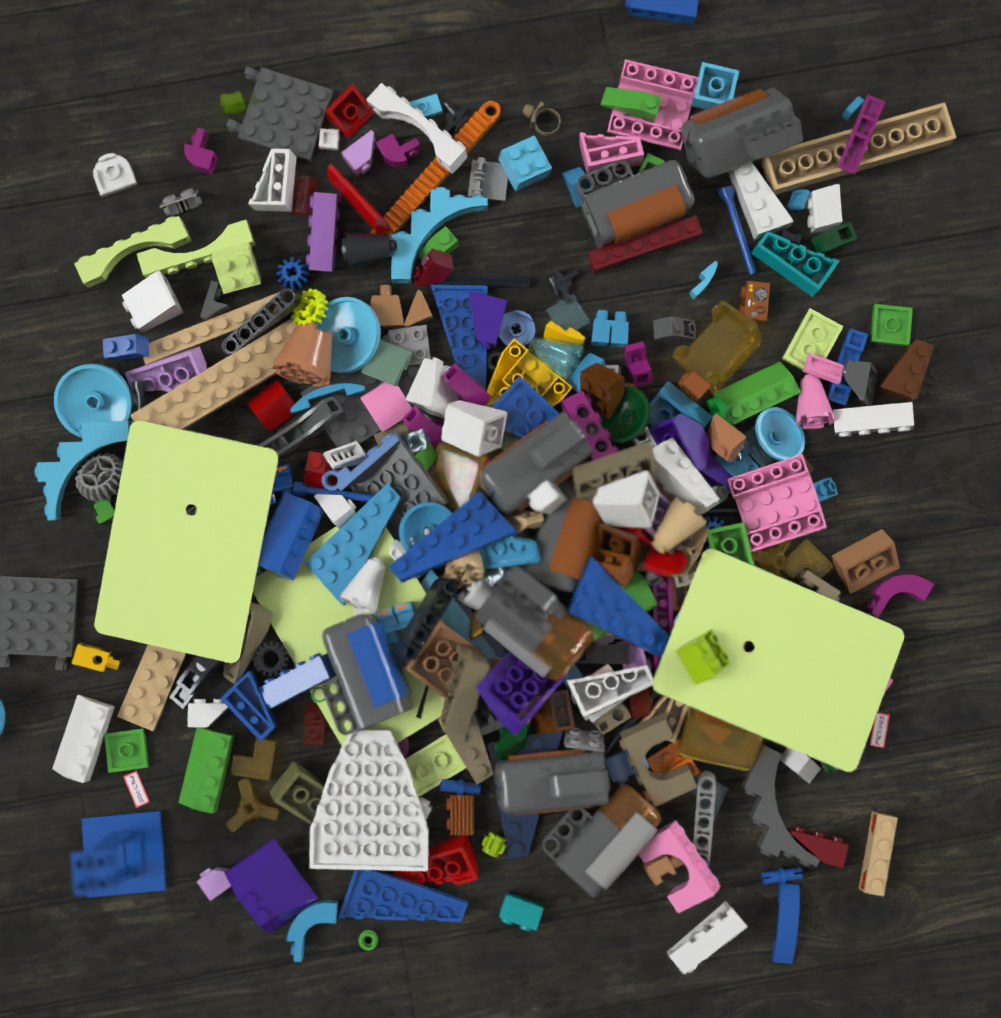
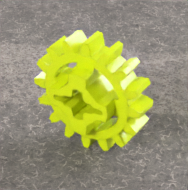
(310, 309)

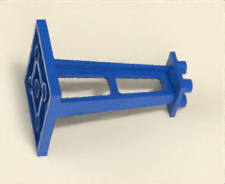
(120, 855)

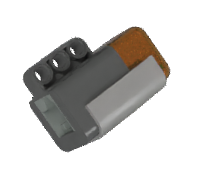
(534, 625)
(604, 841)

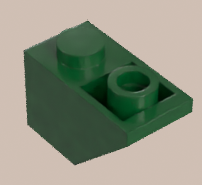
(834, 239)
(509, 743)

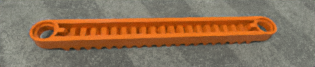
(435, 172)

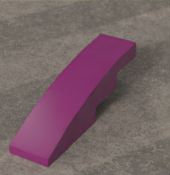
(860, 134)

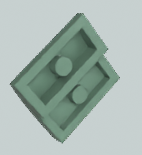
(388, 363)

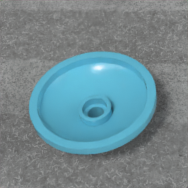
(779, 434)

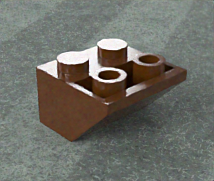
(603, 388)
(554, 714)

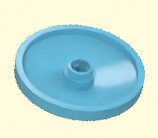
(354, 333)
(92, 395)

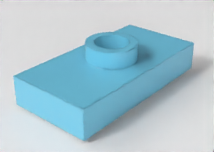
(428, 106)

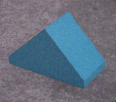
(571, 178)

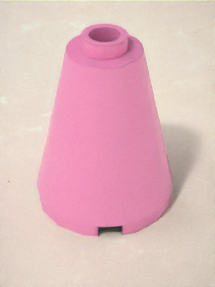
(813, 404)

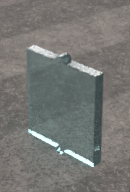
(568, 314)

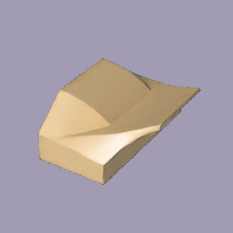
(525, 519)

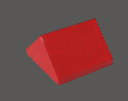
(349, 111)
(272, 406)

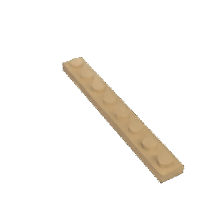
(204, 331)

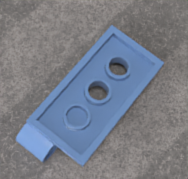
(346, 477)

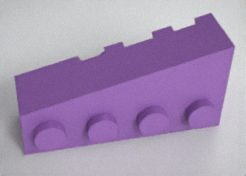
(323, 231)

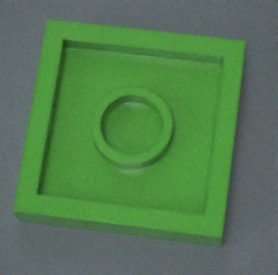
(891, 325)
(126, 750)

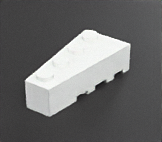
(874, 419)

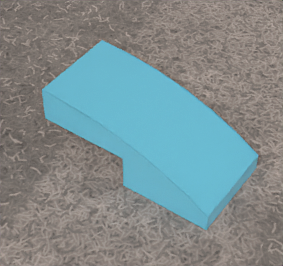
(705, 277)

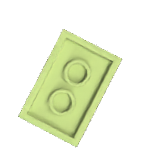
(813, 336)
(434, 763)

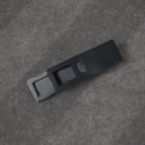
(605, 654)
(193, 680)

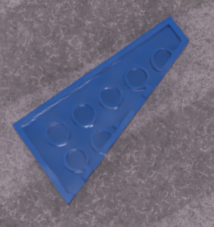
(459, 327)
(524, 408)
(461, 534)
(612, 609)
(394, 898)

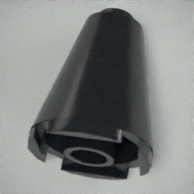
(366, 248)

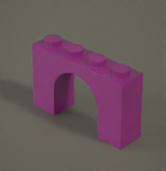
(468, 391)

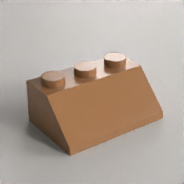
(866, 561)

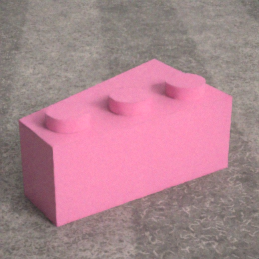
(602, 151)

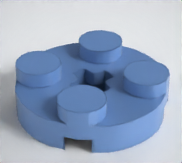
(526, 326)

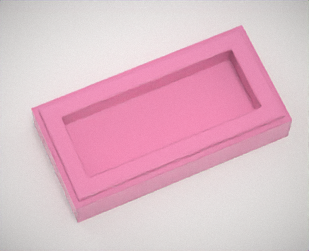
(823, 368)

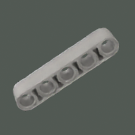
(706, 811)

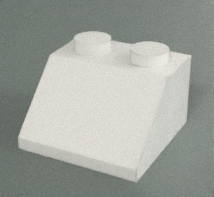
(824, 209)

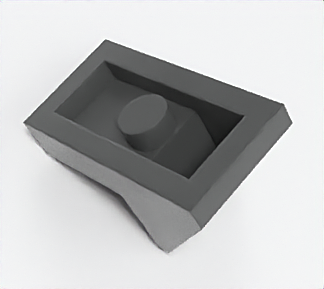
(212, 307)

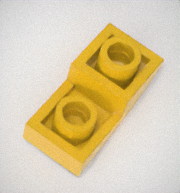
(556, 332)

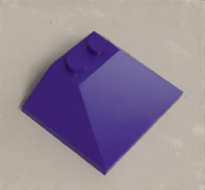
(270, 886)

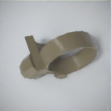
(530, 111)

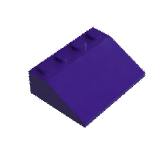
(515, 692)

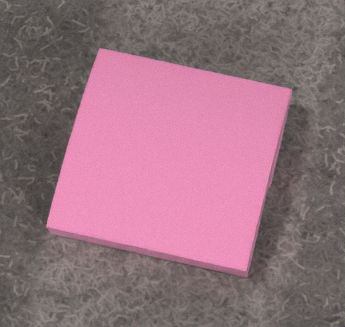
(386, 405)

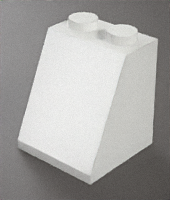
(151, 302)
(430, 389)
(473, 427)
(628, 501)

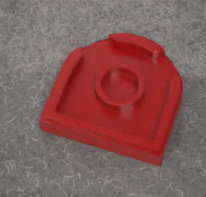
(665, 563)

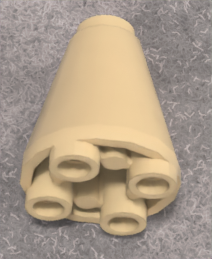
(676, 525)
(466, 568)

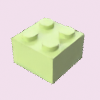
(236, 267)

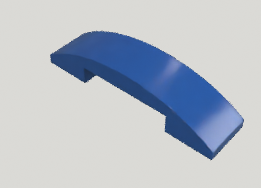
(851, 350)
(787, 923)

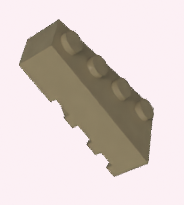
(611, 468)
(462, 691)
(472, 751)

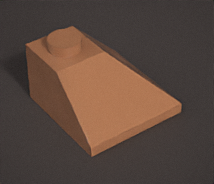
(725, 438)

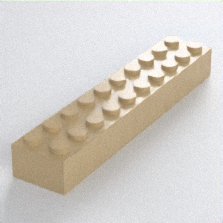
(890, 141)

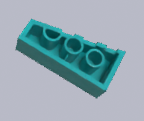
(795, 262)

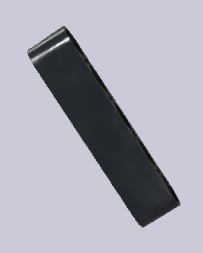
(270, 318)
(418, 625)

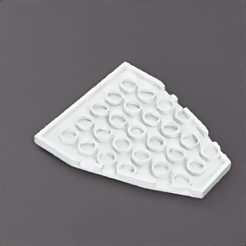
(370, 810)

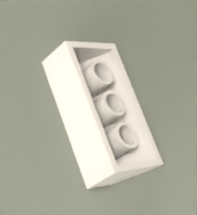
(83, 739)

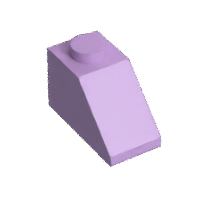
(360, 154)
(213, 882)

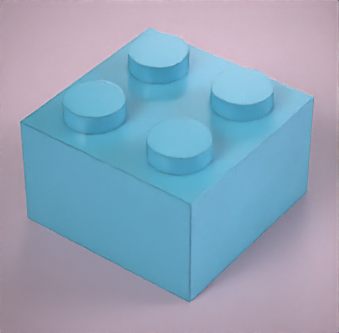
(714, 85)
(525, 163)

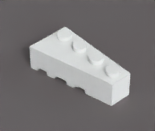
(758, 202)
(681, 477)
(604, 690)
(706, 938)

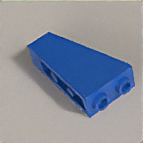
(669, 10)

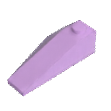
(170, 371)

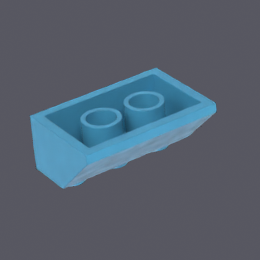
(672, 402)

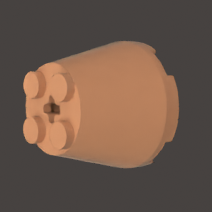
(306, 356)

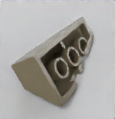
(256, 629)

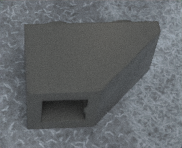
(674, 329)

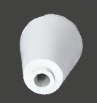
(366, 586)

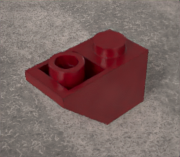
(433, 268)

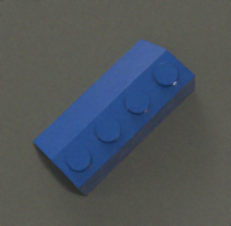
(289, 535)

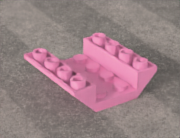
(677, 96)
(777, 503)

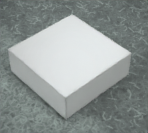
(329, 139)

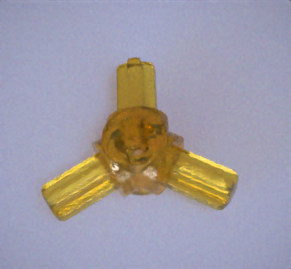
(773, 559)
(243, 812)

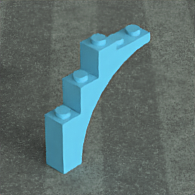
(424, 223)
(71, 454)

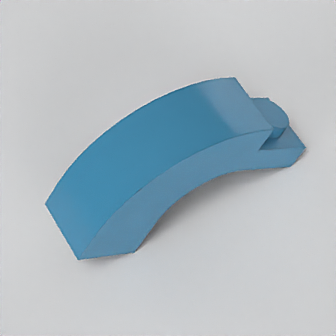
(318, 912)

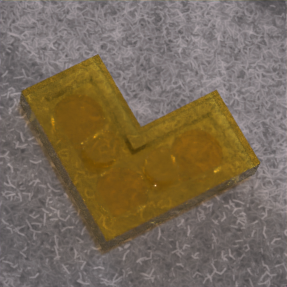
(806, 556)
(257, 766)

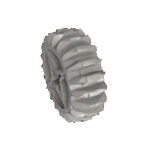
(99, 477)

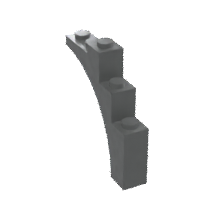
(305, 427)
(775, 837)

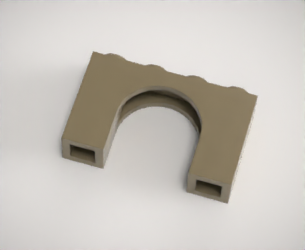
(659, 786)

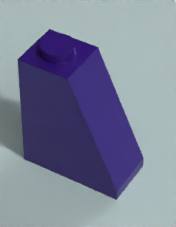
(487, 318)

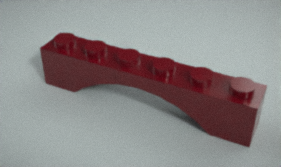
(663, 237)

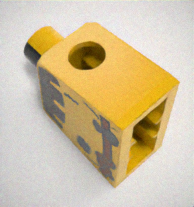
(86, 657)

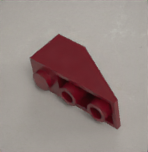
(828, 850)

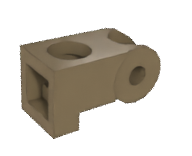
(612, 718)

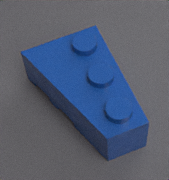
(248, 705)

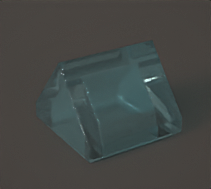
(417, 441)

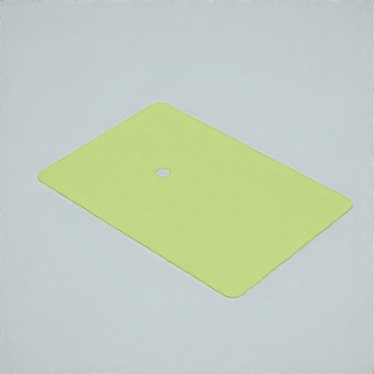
(181, 575)
(307, 608)
(812, 667)

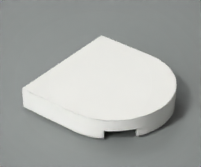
(113, 174)

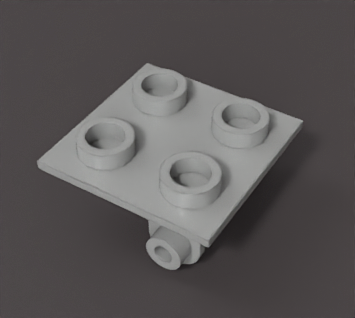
(488, 180)
(170, 202)
(414, 340)
(584, 740)

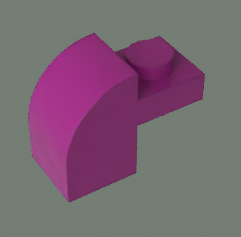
(395, 154)
(197, 155)
(637, 364)

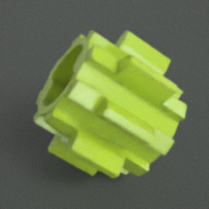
(493, 844)

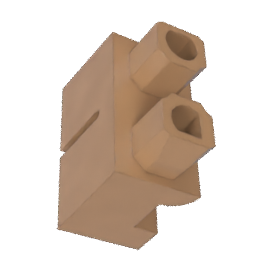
(660, 866)

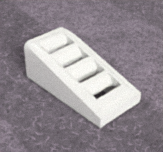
(354, 448)

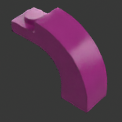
(910, 584)

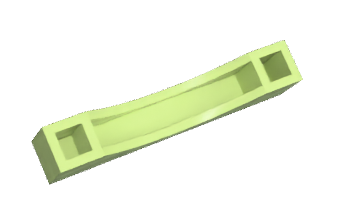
(166, 262)
(97, 267)

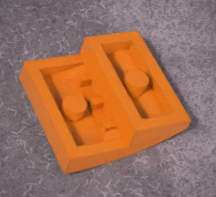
(668, 758)

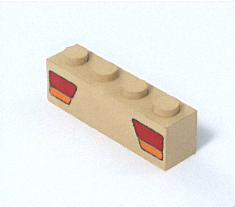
(877, 853)

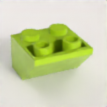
(703, 657)

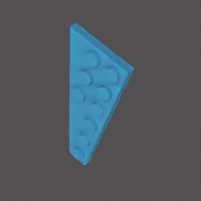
(353, 543)

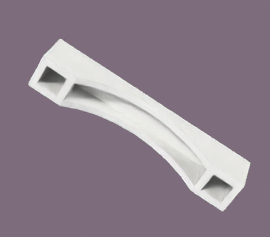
(390, 106)

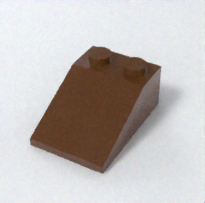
(620, 542)

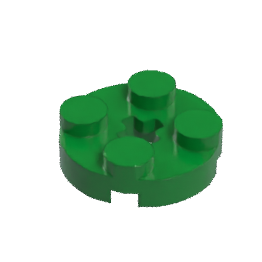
(718, 407)

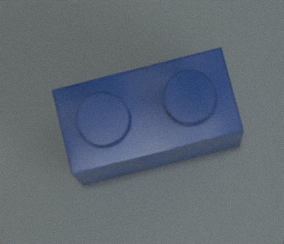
(126, 347)

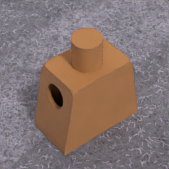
(388, 308)

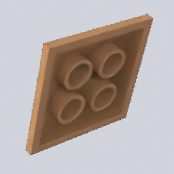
(436, 659)

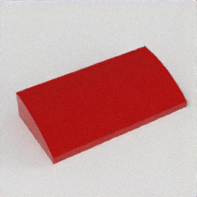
(357, 201)

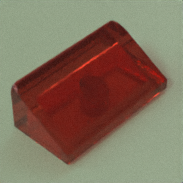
(303, 190)

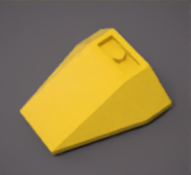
(517, 362)

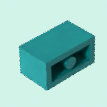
(521, 911)

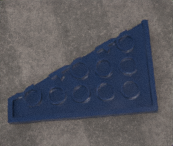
(521, 828)

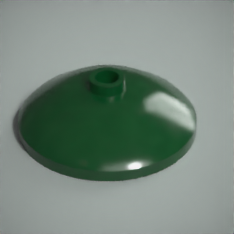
(633, 404)

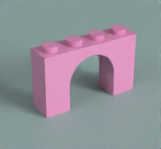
(701, 883)

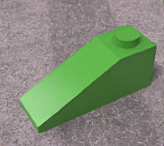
(632, 102)

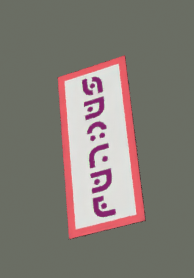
(879, 730)
(136, 789)

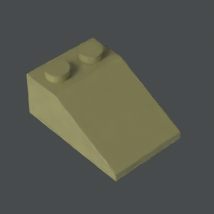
(298, 792)

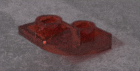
(641, 703)
(314, 726)

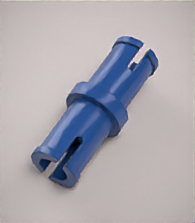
(460, 787)
(781, 875)

